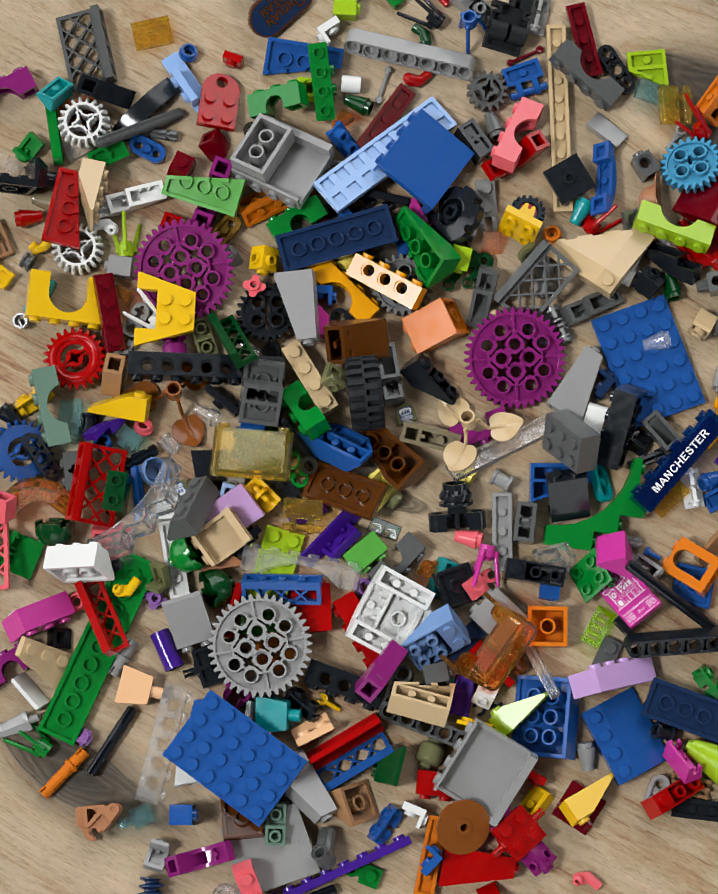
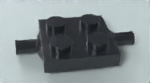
(204, 669)

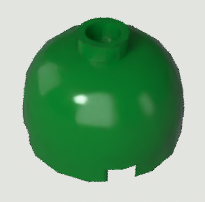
(185, 556)

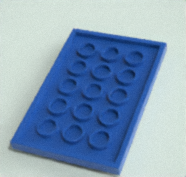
(662, 372)
(235, 758)

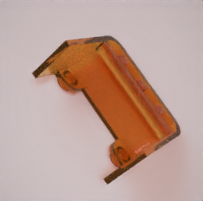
(499, 650)

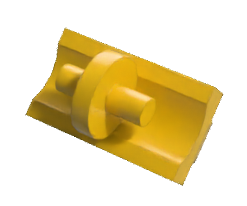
(263, 494)

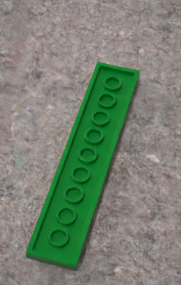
(88, 664)

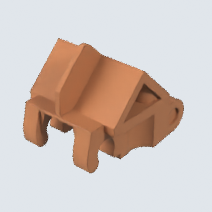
(97, 817)

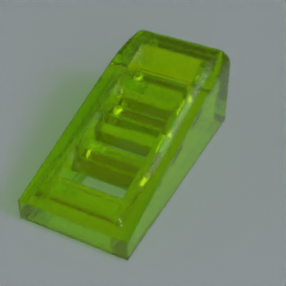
(592, 643)

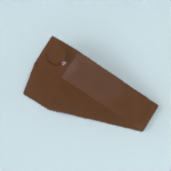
(395, 460)

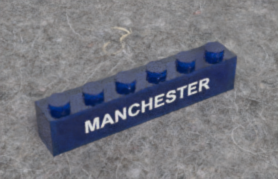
(676, 462)

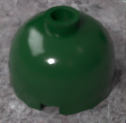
(54, 531)
(217, 587)

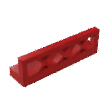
(94, 616)

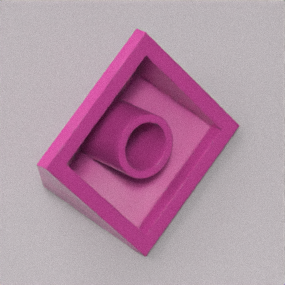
(614, 552)

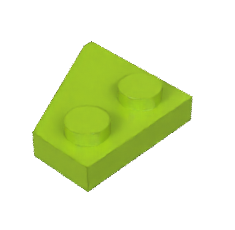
(648, 65)

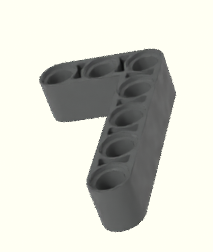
(415, 725)

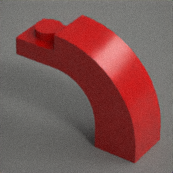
(532, 146)

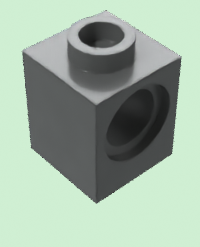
(644, 173)
(438, 673)

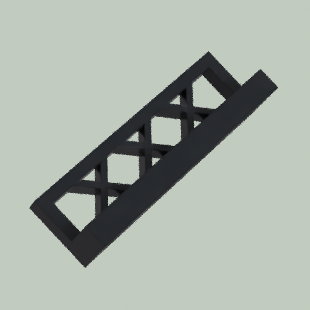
(381, 198)

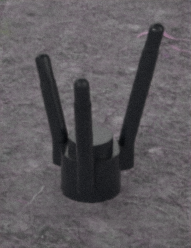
(435, 17)

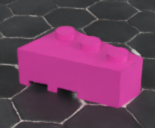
(38, 616)

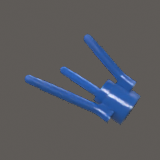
(469, 20)

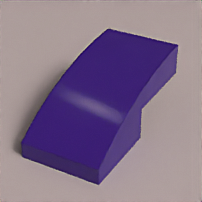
(106, 427)

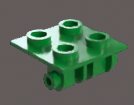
(23, 554)
(589, 577)

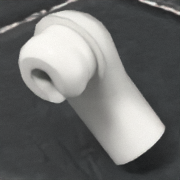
(107, 225)

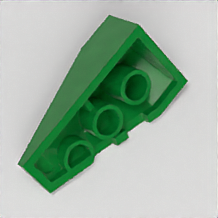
(429, 250)

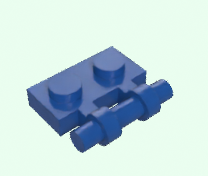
(523, 73)

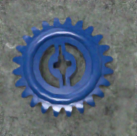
(6, 438)

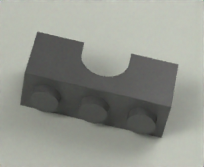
(410, 550)

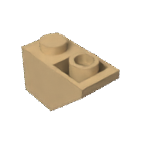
(702, 325)

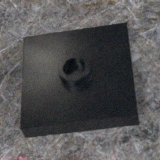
(569, 179)
(450, 586)

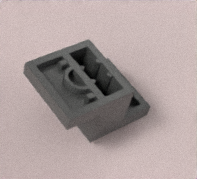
(261, 392)

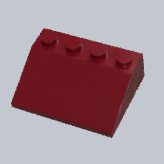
(699, 205)

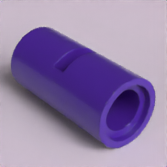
(166, 650)

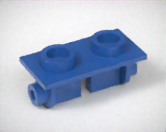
(389, 816)

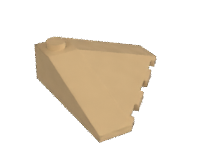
(604, 258)

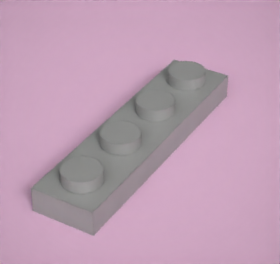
(502, 527)

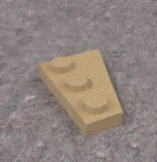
(44, 660)

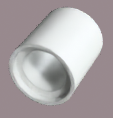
(351, 84)

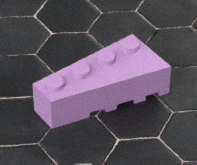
(611, 676)

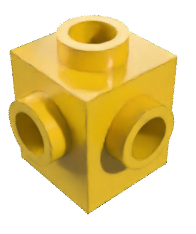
(263, 259)

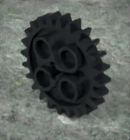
(250, 313)

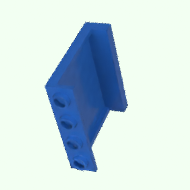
(424, 159)

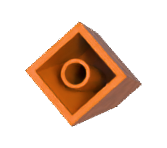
(435, 325)

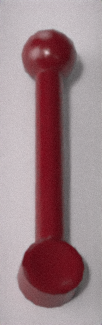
(539, 50)

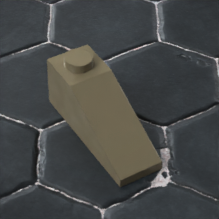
(426, 435)

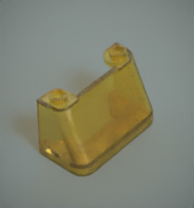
(252, 453)

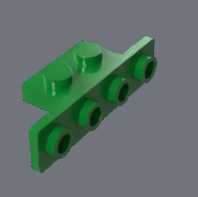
(321, 81)

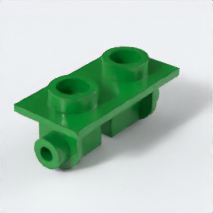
(706, 677)

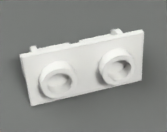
(695, 497)

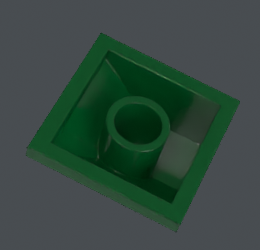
(389, 768)

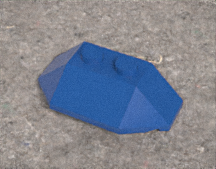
(340, 447)

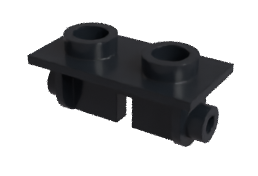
(309, 706)

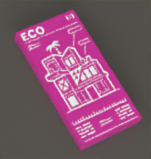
(630, 599)

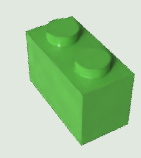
(367, 552)

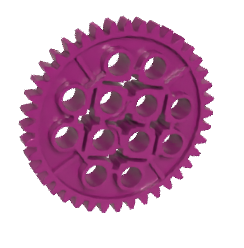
(177, 237)
(548, 356)

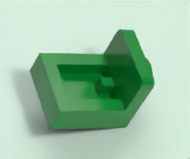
(29, 147)

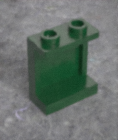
(117, 492)

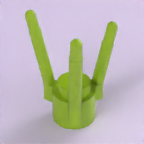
(126, 248)

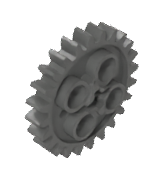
(398, 264)

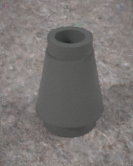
(493, 126)

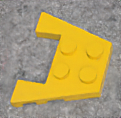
(174, 310)

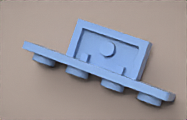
(183, 79)

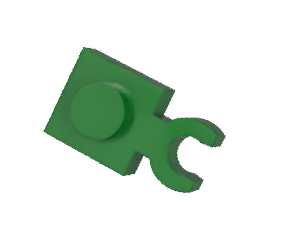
(367, 876)

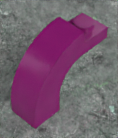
(199, 858)

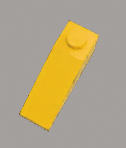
(128, 406)
(583, 803)

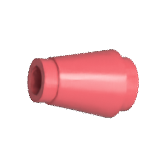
(469, 538)

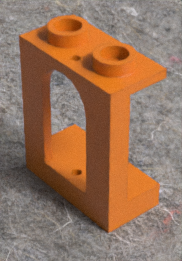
(702, 586)

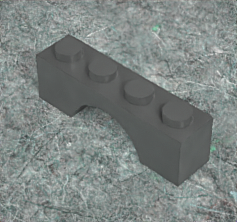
(567, 60)

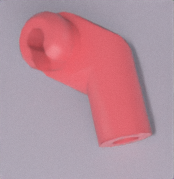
(586, 877)

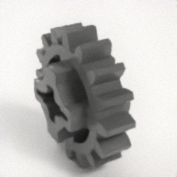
(494, 93)

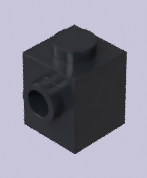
(648, 282)

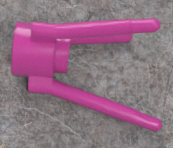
(486, 553)

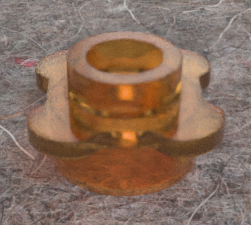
(427, 568)

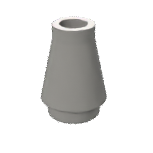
(586, 755)

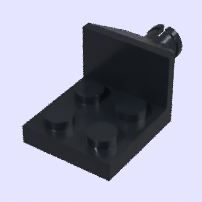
(34, 180)

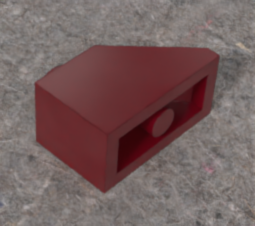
(182, 165)

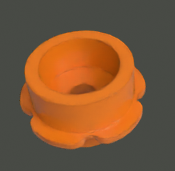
(552, 229)

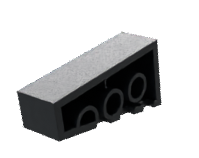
(619, 425)

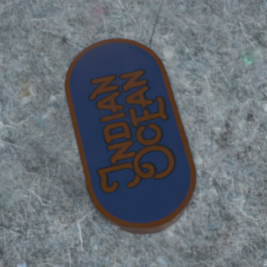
(271, 16)

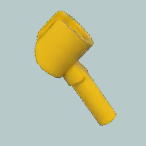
(324, 701)

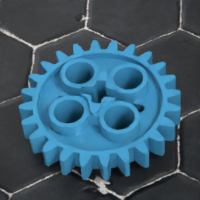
(690, 165)

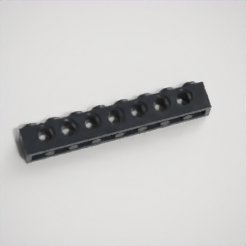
(196, 361)

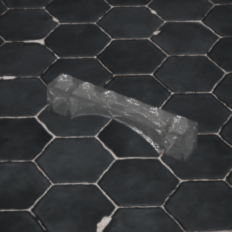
(262, 560)

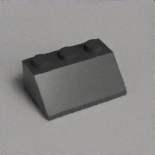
(193, 509)

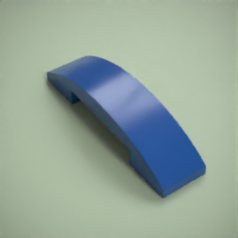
(606, 178)

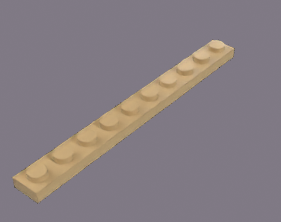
(558, 109)

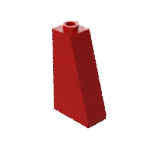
(475, 868)

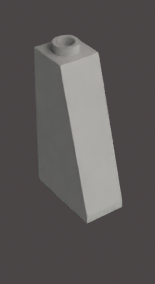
(301, 303)
(577, 385)
(310, 794)

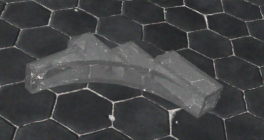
(142, 520)

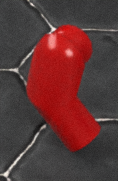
(416, 80)

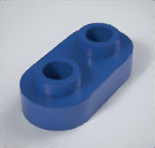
(148, 149)

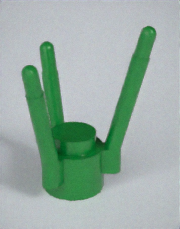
(41, 746)

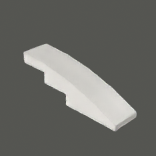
(132, 199)

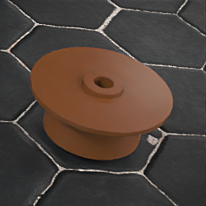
(463, 826)

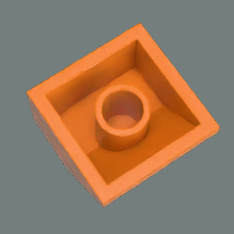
(550, 624)

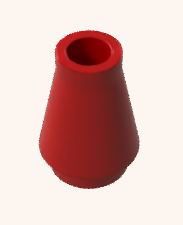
(27, 217)

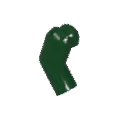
(424, 34)

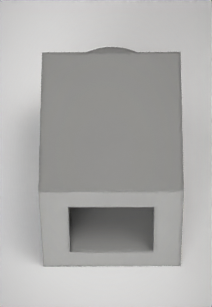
(120, 267)

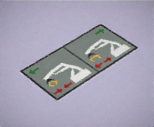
(385, 528)

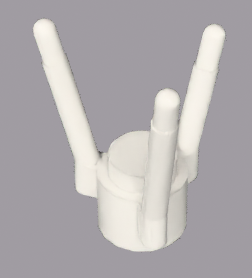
(152, 319)

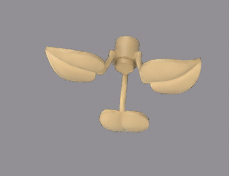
(459, 455)

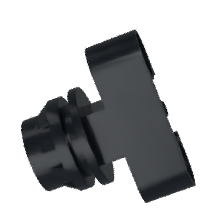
(455, 498)

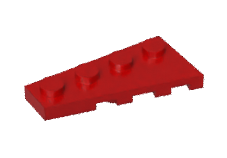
(63, 212)

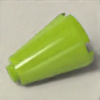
(705, 754)

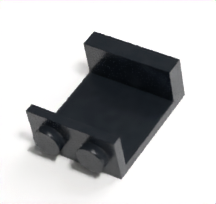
(567, 495)

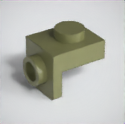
(333, 377)
(161, 577)

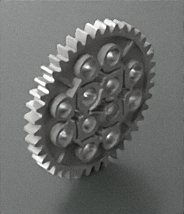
(253, 611)

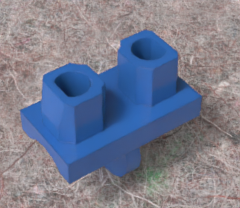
(342, 139)

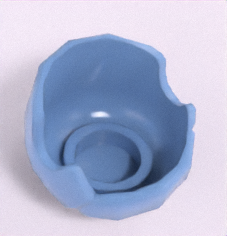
(150, 469)

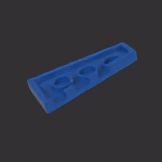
(292, 56)

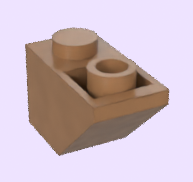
(113, 374)

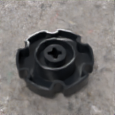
(457, 214)

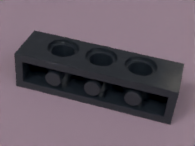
(317, 669)

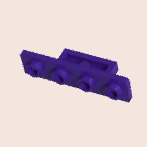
(335, 537)

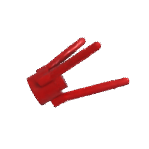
(701, 127)
(592, 226)

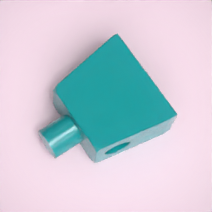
(275, 713)

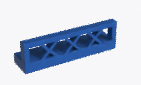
(284, 582)
(363, 765)

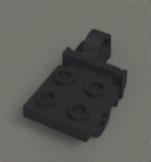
(507, 26)

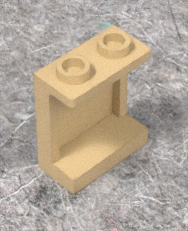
(221, 537)

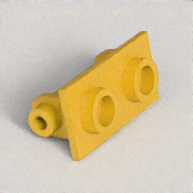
(26, 403)

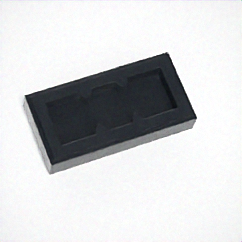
(220, 401)

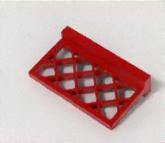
(80, 479)
(345, 741)

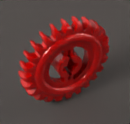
(91, 348)

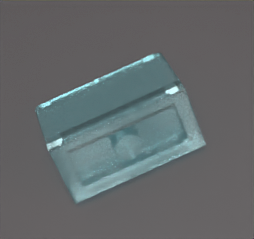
(71, 413)

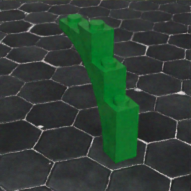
(607, 521)

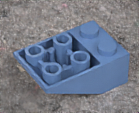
(438, 634)

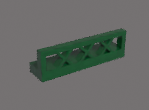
(231, 343)

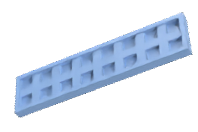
(356, 175)

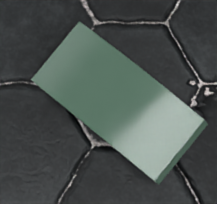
(276, 826)

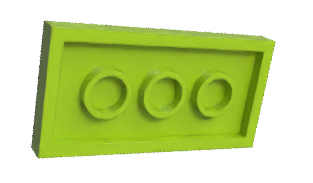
(285, 541)

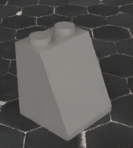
(188, 621)

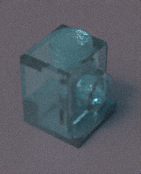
(128, 438)

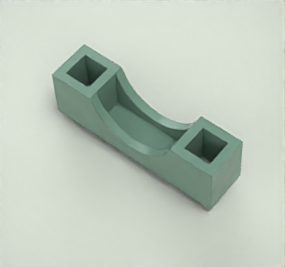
(55, 431)

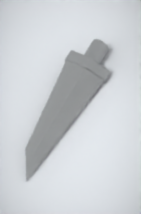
(20, 722)

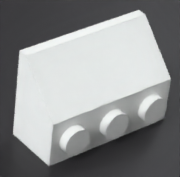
(78, 562)

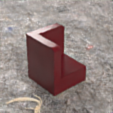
(214, 144)

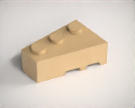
(421, 702)

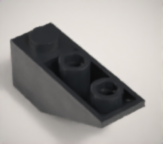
(105, 90)
(426, 378)
(533, 573)

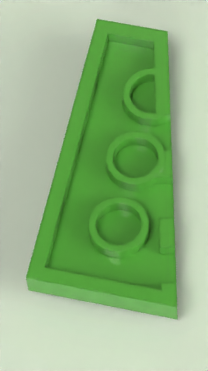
(211, 193)

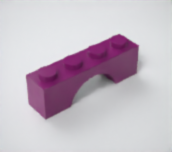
(18, 83)
(220, 169)

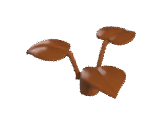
(187, 430)

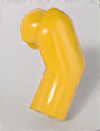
(37, 249)
(126, 590)

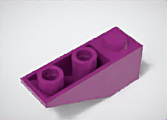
(380, 671)

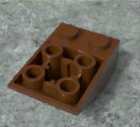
(356, 338)

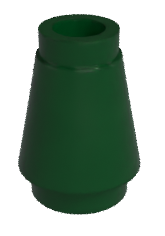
(359, 104)
(671, 288)

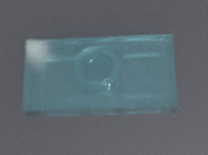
(647, 91)

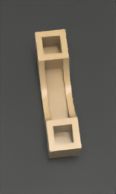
(309, 377)

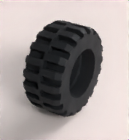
(365, 392)

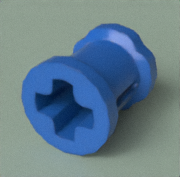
(109, 443)

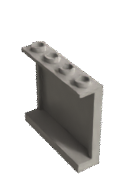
(297, 171)
(485, 769)
(279, 863)

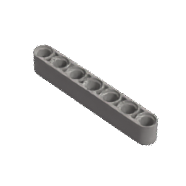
(409, 54)

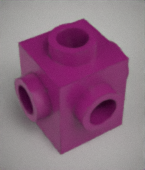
(539, 859)

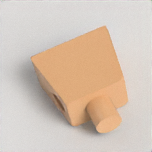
(136, 687)

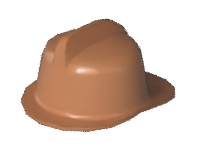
(652, 193)

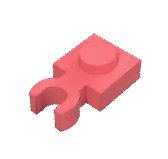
(481, 585)

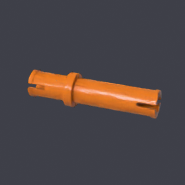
(71, 765)

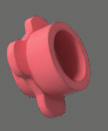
(253, 291)

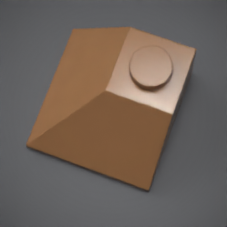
(354, 803)

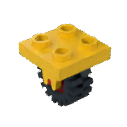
(523, 220)

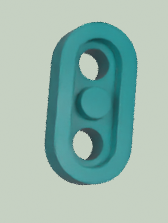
(601, 484)

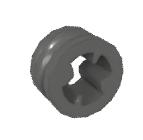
(27, 261)

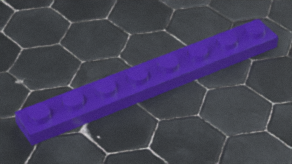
(347, 866)

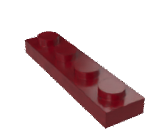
(584, 39)
(387, 114)
(109, 312)

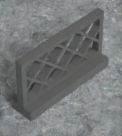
(100, 39)
(527, 269)

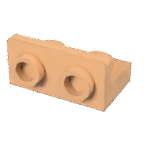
(310, 731)

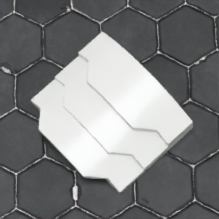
(389, 610)

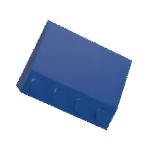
(553, 724)
(623, 736)

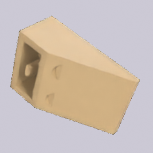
(91, 188)

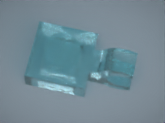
(139, 817)

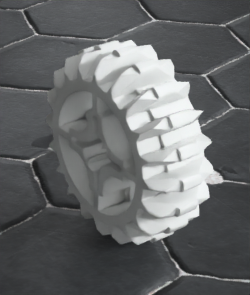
(77, 126)
(70, 252)

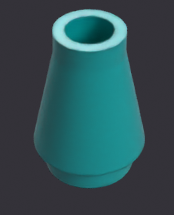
(580, 211)

